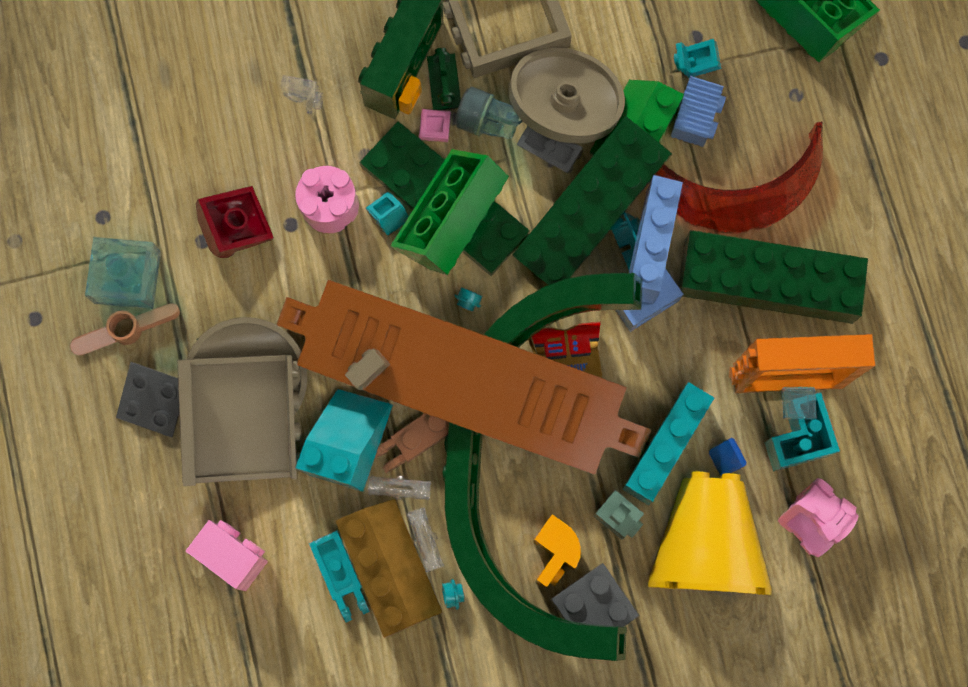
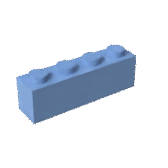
(655, 234)

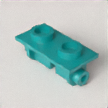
(625, 234)

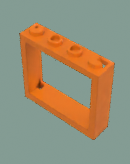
(802, 362)

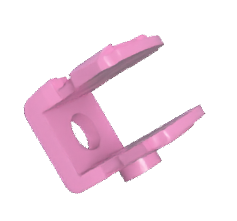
(819, 518)

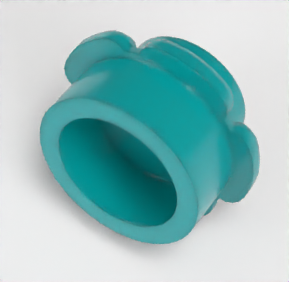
(468, 299)
(452, 594)

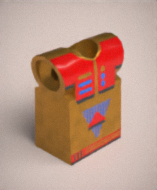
(572, 346)

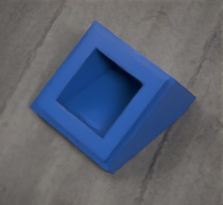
(727, 457)

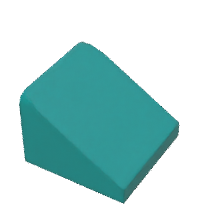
(388, 213)

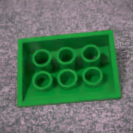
(820, 24)

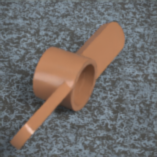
(106, 335)

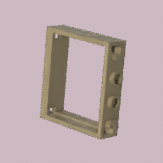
(512, 55)

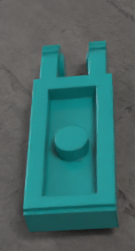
(338, 572)

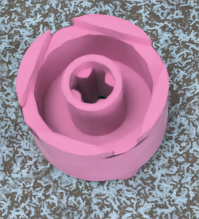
(342, 201)

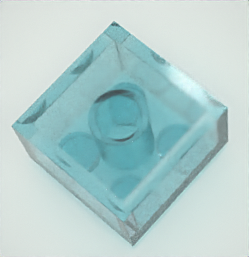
(123, 272)

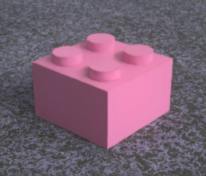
(226, 555)

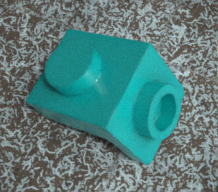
(697, 58)

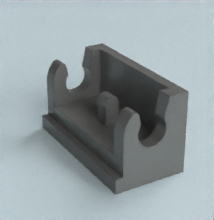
(556, 153)

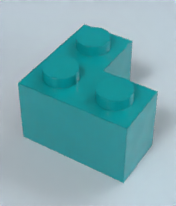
(806, 442)

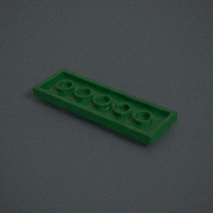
(407, 168)
(592, 203)

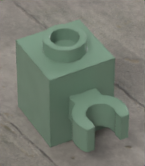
(620, 516)

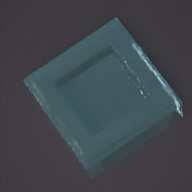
(799, 403)

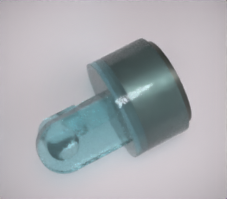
(476, 112)

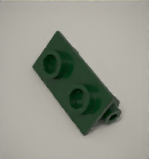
(443, 80)

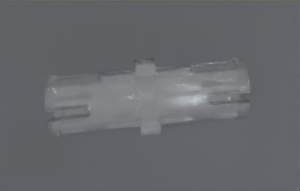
(378, 485)
(425, 539)

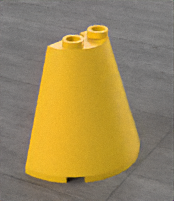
(711, 540)

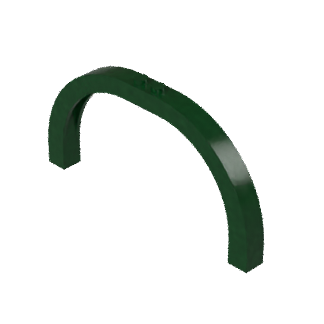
(462, 477)

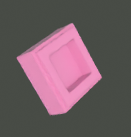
(434, 125)

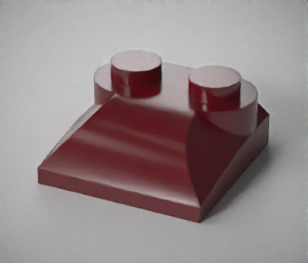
(232, 221)

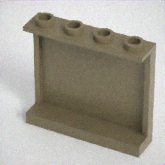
(238, 418)

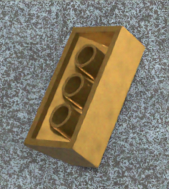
(389, 567)

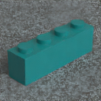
(668, 443)

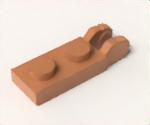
(414, 440)

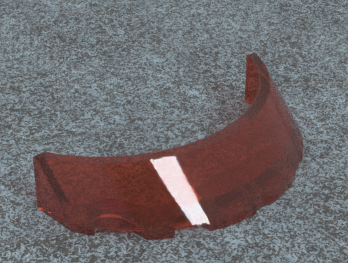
(751, 207)

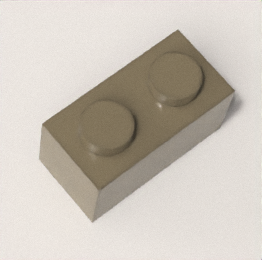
(367, 369)

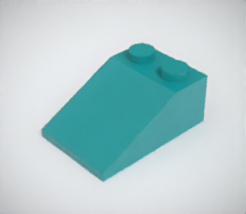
(345, 440)

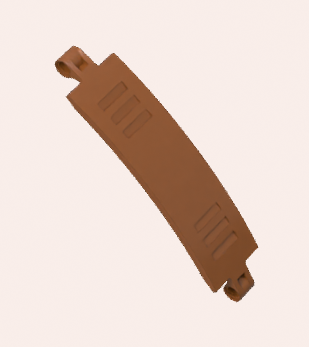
(466, 377)

